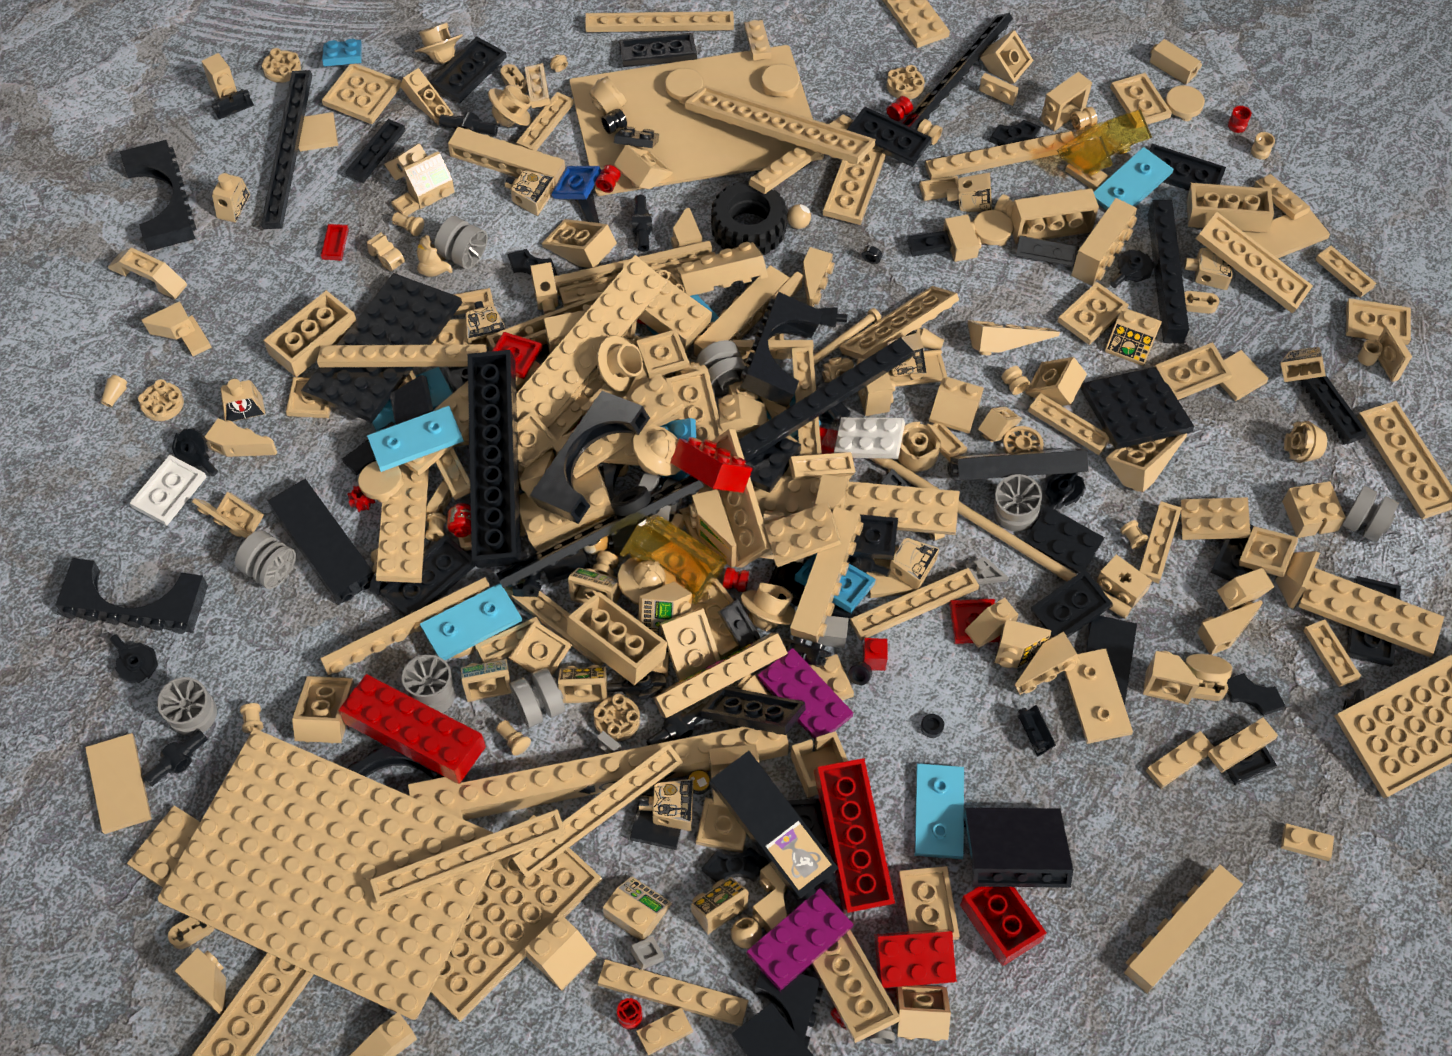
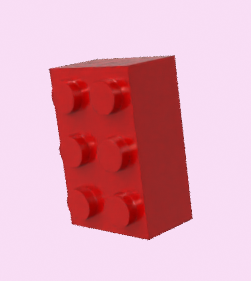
(711, 464)
(1003, 921)
(915, 958)

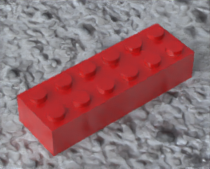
(412, 728)
(854, 836)

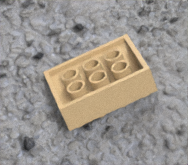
(548, 528)

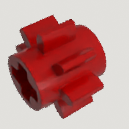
(359, 500)

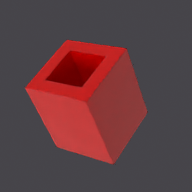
(876, 653)

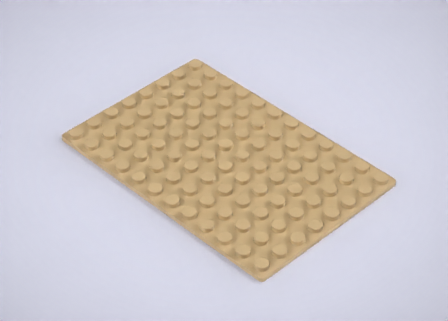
(688, 141)
(292, 864)

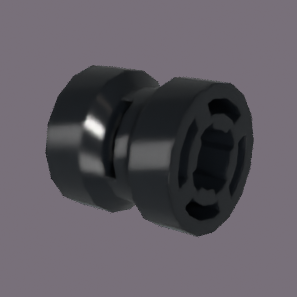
(614, 121)

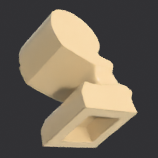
(388, 255)

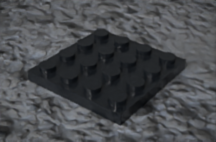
(1136, 408)

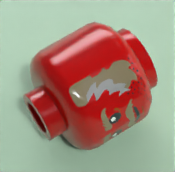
(459, 520)

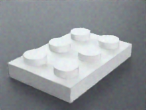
(870, 437)
(168, 490)

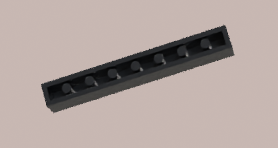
(1168, 272)

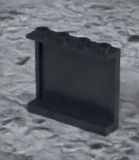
(1018, 847)

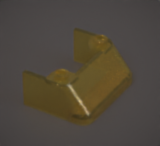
(1093, 147)
(676, 553)

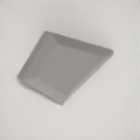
(986, 572)

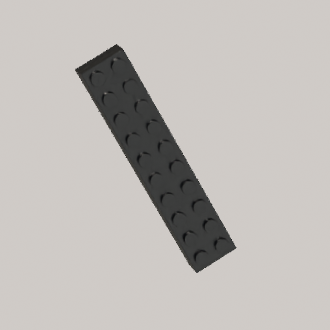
(494, 459)

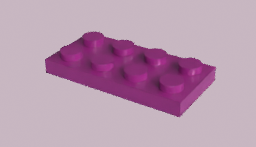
(796, 680)
(799, 939)

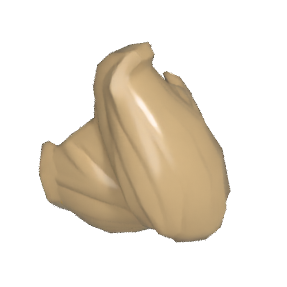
(430, 262)

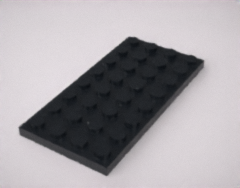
(397, 315)

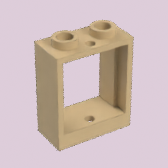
(1065, 99)

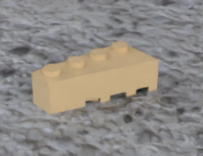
(722, 269)

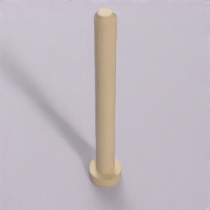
(873, 316)

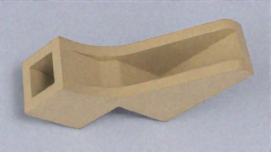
(770, 909)

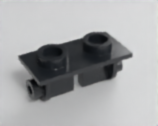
(225, 107)
(814, 654)
(1036, 730)

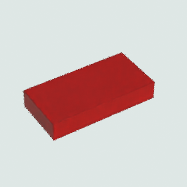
(334, 242)

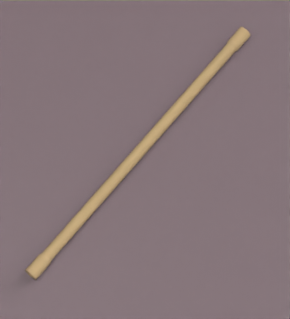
(1118, 606)

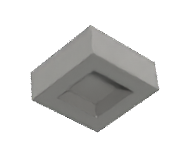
(607, 744)
(647, 953)

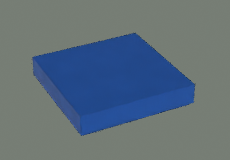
(576, 182)

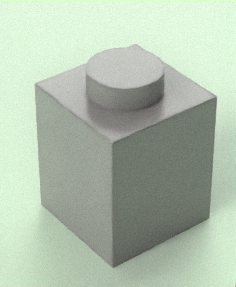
(835, 632)

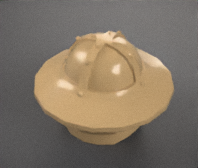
(438, 43)
(510, 106)
(619, 362)
(655, 449)
(642, 577)
(766, 608)

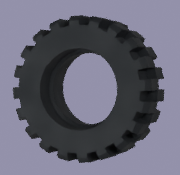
(747, 200)

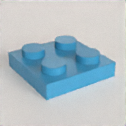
(342, 52)

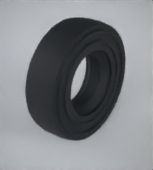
(631, 501)

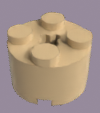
(919, 447)

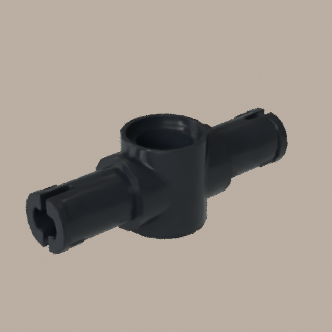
(468, 121)
(641, 223)
(677, 726)
(175, 757)

